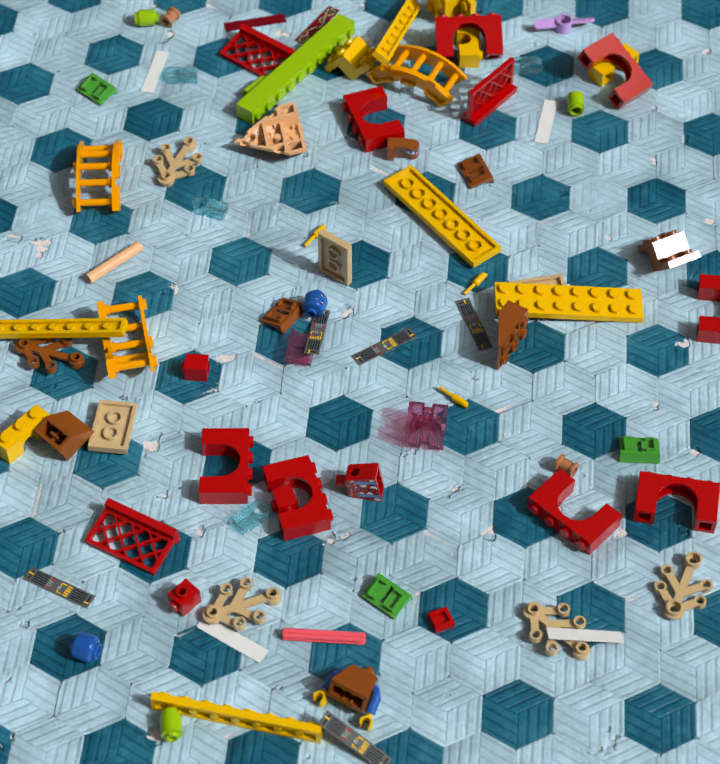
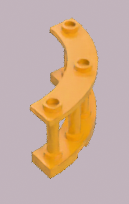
(411, 76)
(115, 152)
(115, 363)

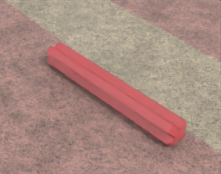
(325, 636)

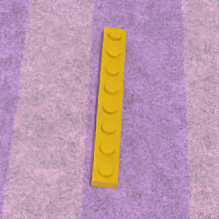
(396, 31)
(63, 328)
(236, 717)

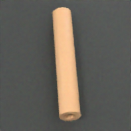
(113, 262)

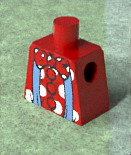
(363, 481)

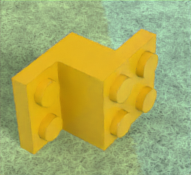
(451, 7)
(352, 58)

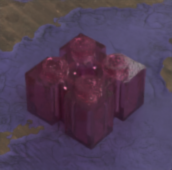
(426, 425)

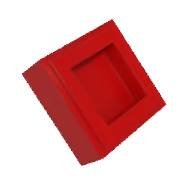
(440, 619)

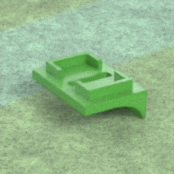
(104, 91)
(629, 451)
(393, 603)

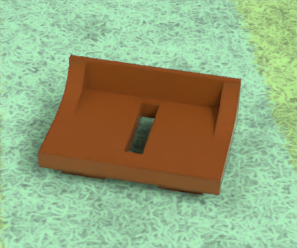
(478, 177)
(282, 321)

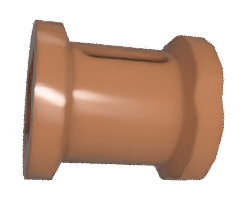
(171, 15)
(566, 465)

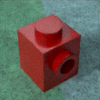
(196, 367)
(283, 499)
(184, 597)

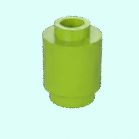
(146, 17)
(575, 103)
(170, 724)

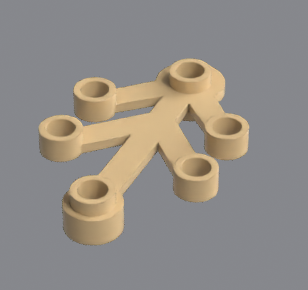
(167, 177)
(682, 590)
(239, 605)
(541, 616)

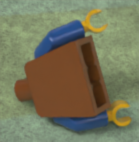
(353, 688)

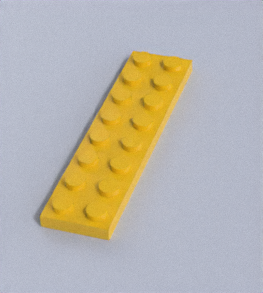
(442, 216)
(572, 301)

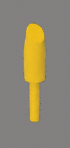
(314, 235)
(476, 282)
(456, 398)

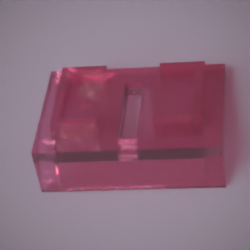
(297, 356)

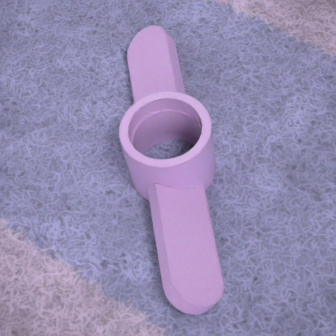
(561, 23)

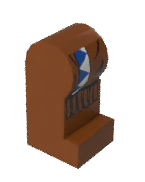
(402, 148)

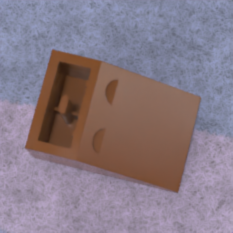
(510, 331)

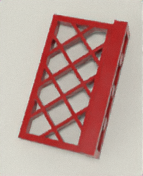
(265, 45)
(490, 93)
(143, 524)

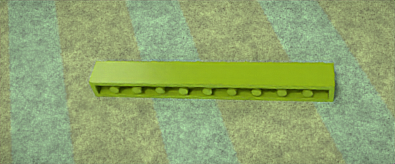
(295, 69)

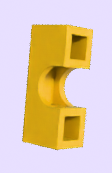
(468, 47)
(604, 72)
(15, 435)

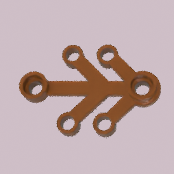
(26, 347)

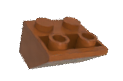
(63, 433)

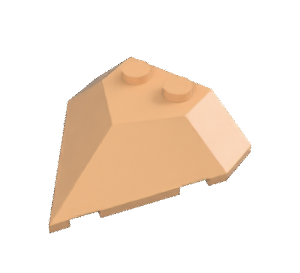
(277, 133)

